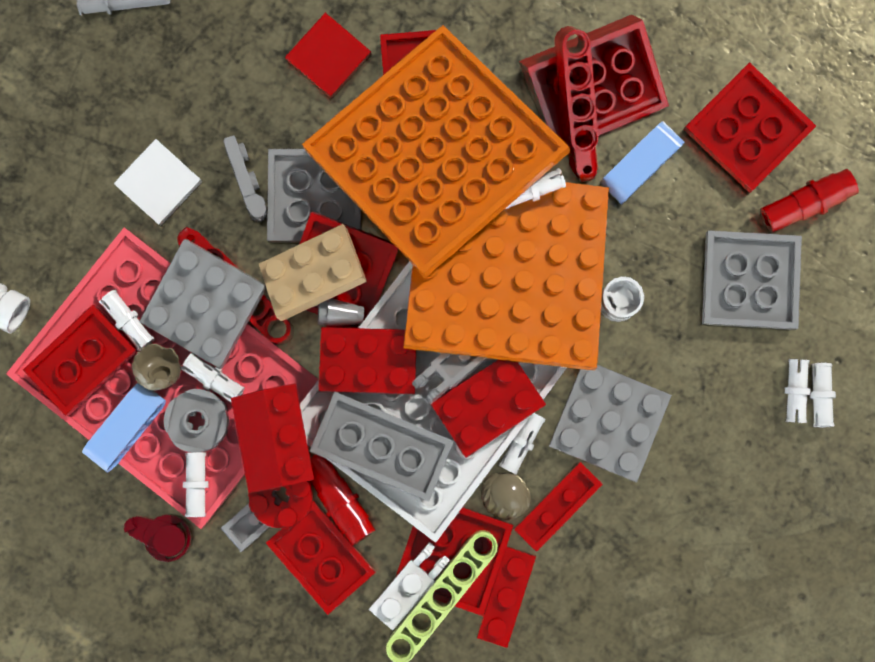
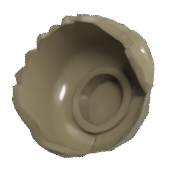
(156, 367)
(506, 496)

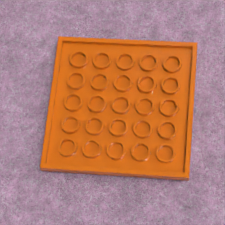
(435, 150)
(520, 285)

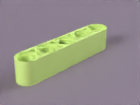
(436, 611)

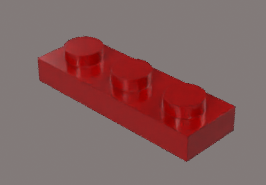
(558, 506)
(506, 597)

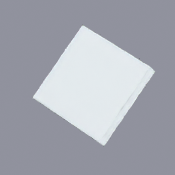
(158, 182)

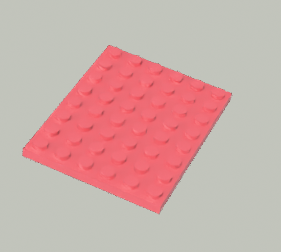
(153, 459)

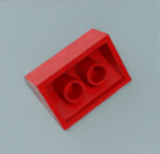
(272, 438)

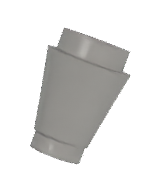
(339, 313)

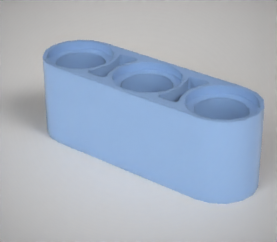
(642, 162)
(123, 427)

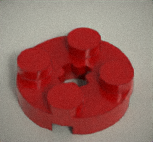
(287, 513)

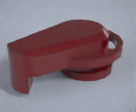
(160, 535)

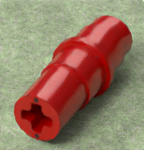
(810, 200)
(340, 501)

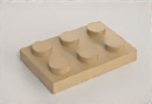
(312, 272)

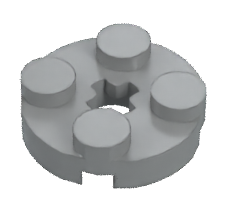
(181, 430)

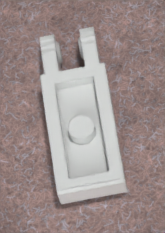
(406, 589)

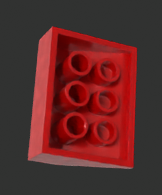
(623, 74)

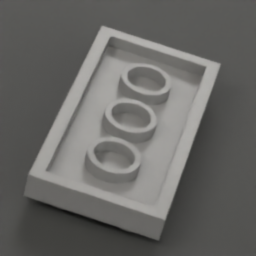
(381, 446)

